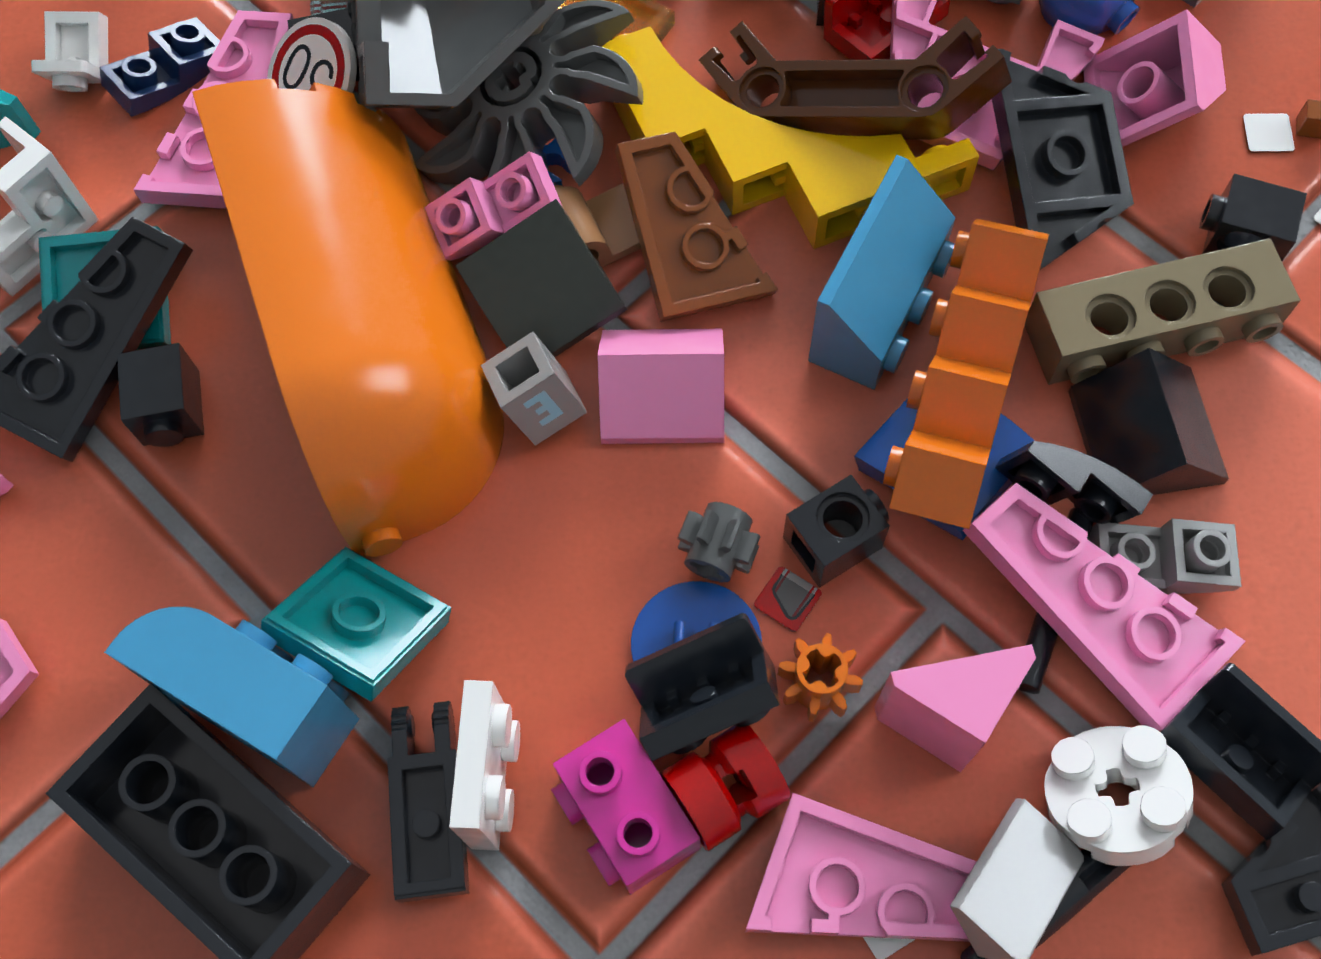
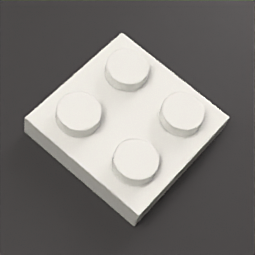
(485, 744)

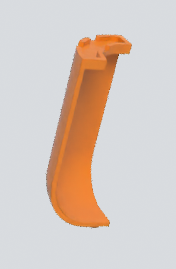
(355, 307)

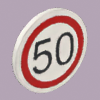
(315, 53)

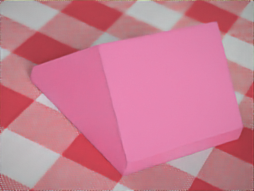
(661, 386)
(953, 702)

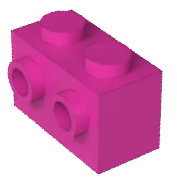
(626, 808)

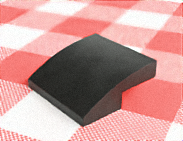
(541, 282)

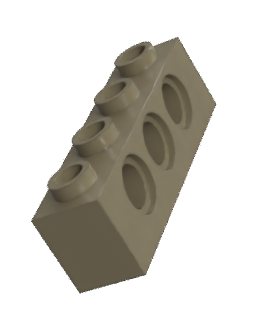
(1242, 278)

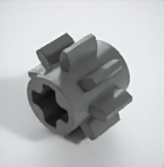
(718, 542)

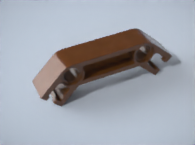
(867, 94)

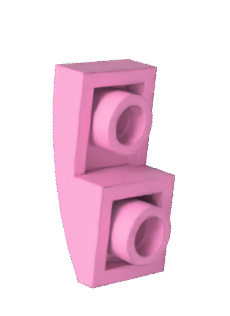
(482, 211)

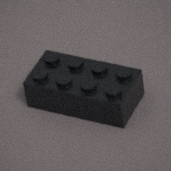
(207, 834)

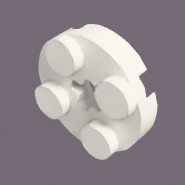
(1128, 756)

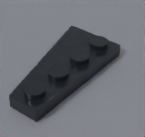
(69, 362)

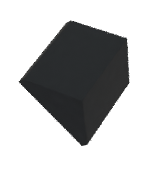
(1149, 423)

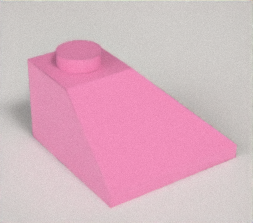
(1160, 75)

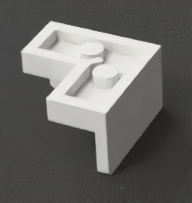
(41, 204)

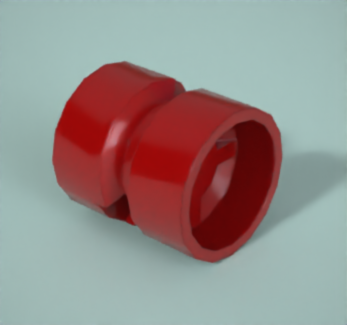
(704, 796)

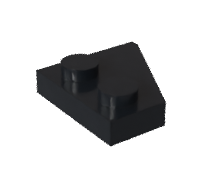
(1279, 883)

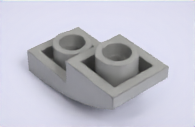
(1177, 556)

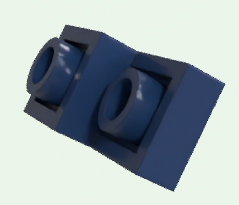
(170, 67)

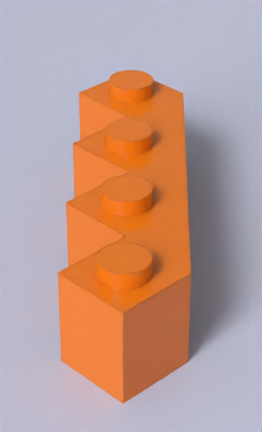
(969, 376)

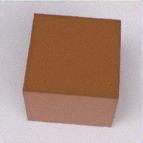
(1309, 120)

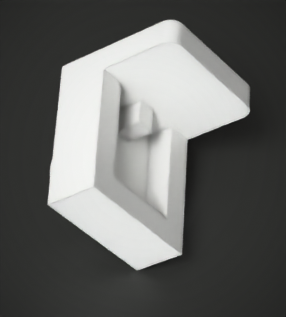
(73, 49)

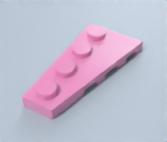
(1120, 625)

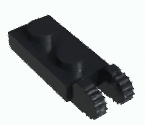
(426, 853)

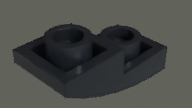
(1060, 472)

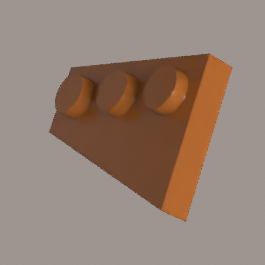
(684, 237)

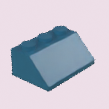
(883, 278)

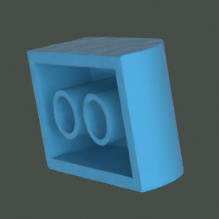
(241, 685)

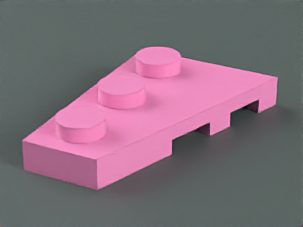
(856, 880)

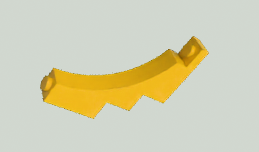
(758, 160)

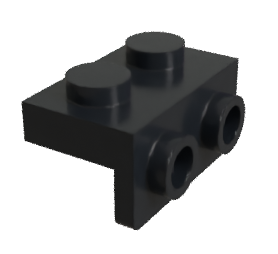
(702, 687)
(1247, 749)

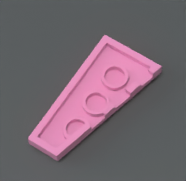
(185, 165)

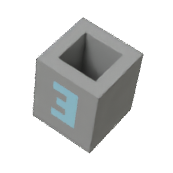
(533, 388)

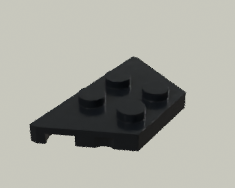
(1060, 155)

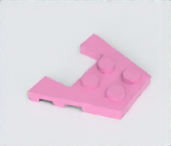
(1065, 50)

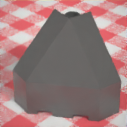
(436, 49)

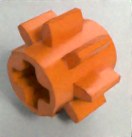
(822, 658)

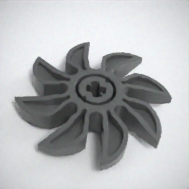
(538, 98)

